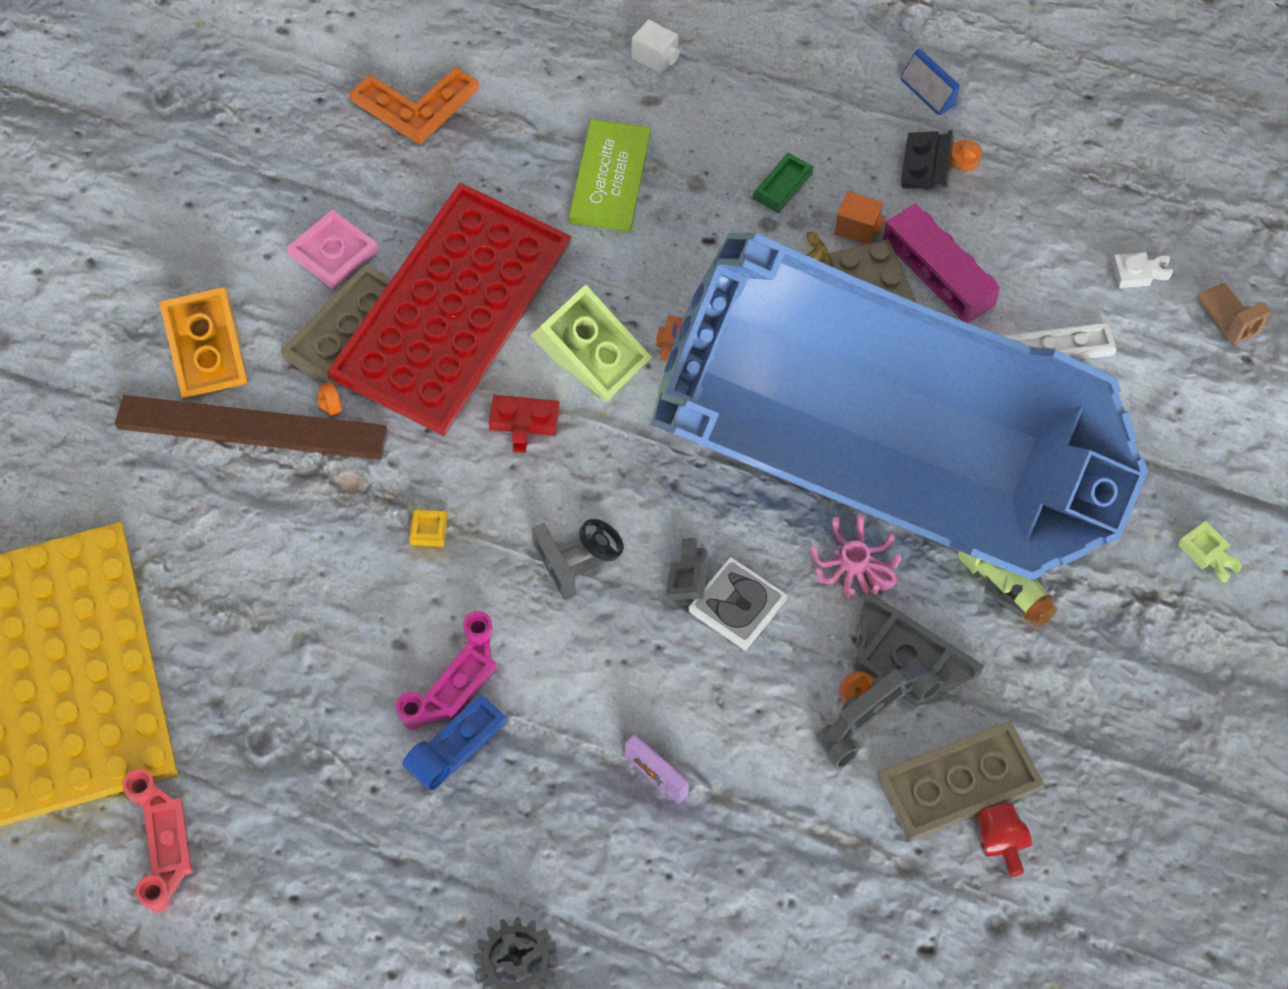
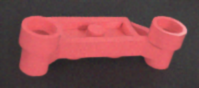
(166, 840)

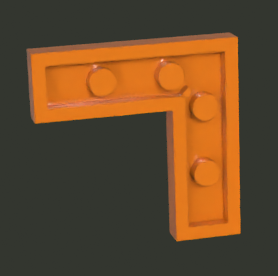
(415, 119)

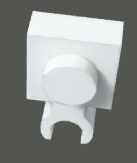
(1138, 271)

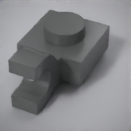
(689, 575)

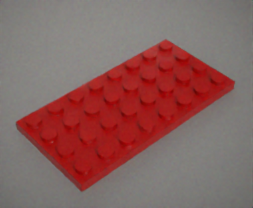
(450, 308)

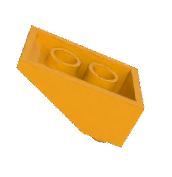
(204, 342)

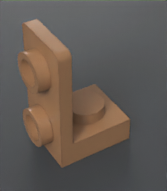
(1231, 316)

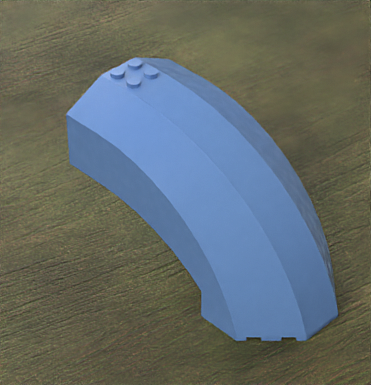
(900, 410)

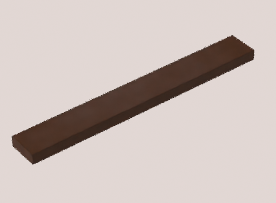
(252, 427)

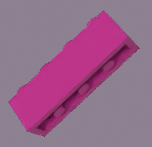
(941, 263)

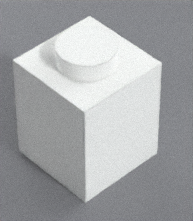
(655, 46)

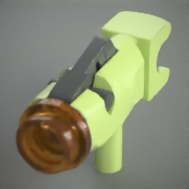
(1015, 592)

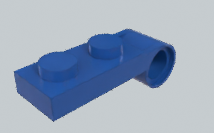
(442, 756)

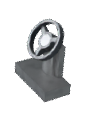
(577, 555)

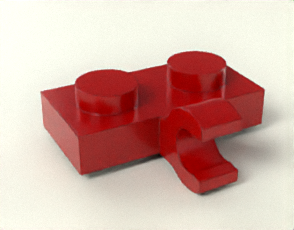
(523, 417)

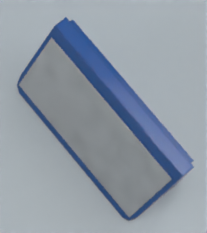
(930, 82)

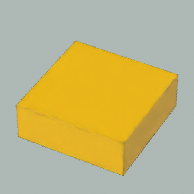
(428, 528)

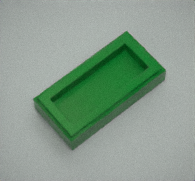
(783, 182)

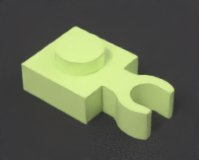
(1208, 547)

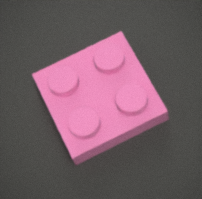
(332, 249)

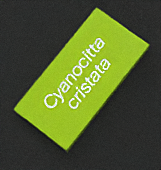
(610, 175)

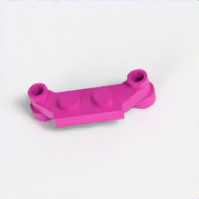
(458, 682)

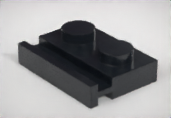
(927, 159)

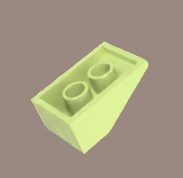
(591, 344)

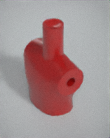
(1004, 834)

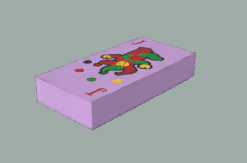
(656, 769)

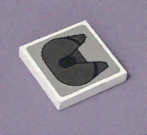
(738, 603)

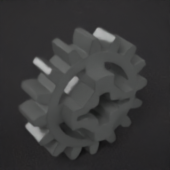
(528, 953)

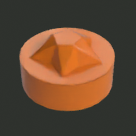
(966, 155)
(328, 399)
(854, 685)

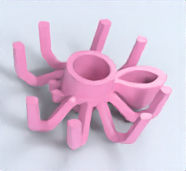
(856, 559)

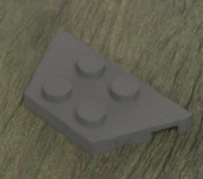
(892, 639)

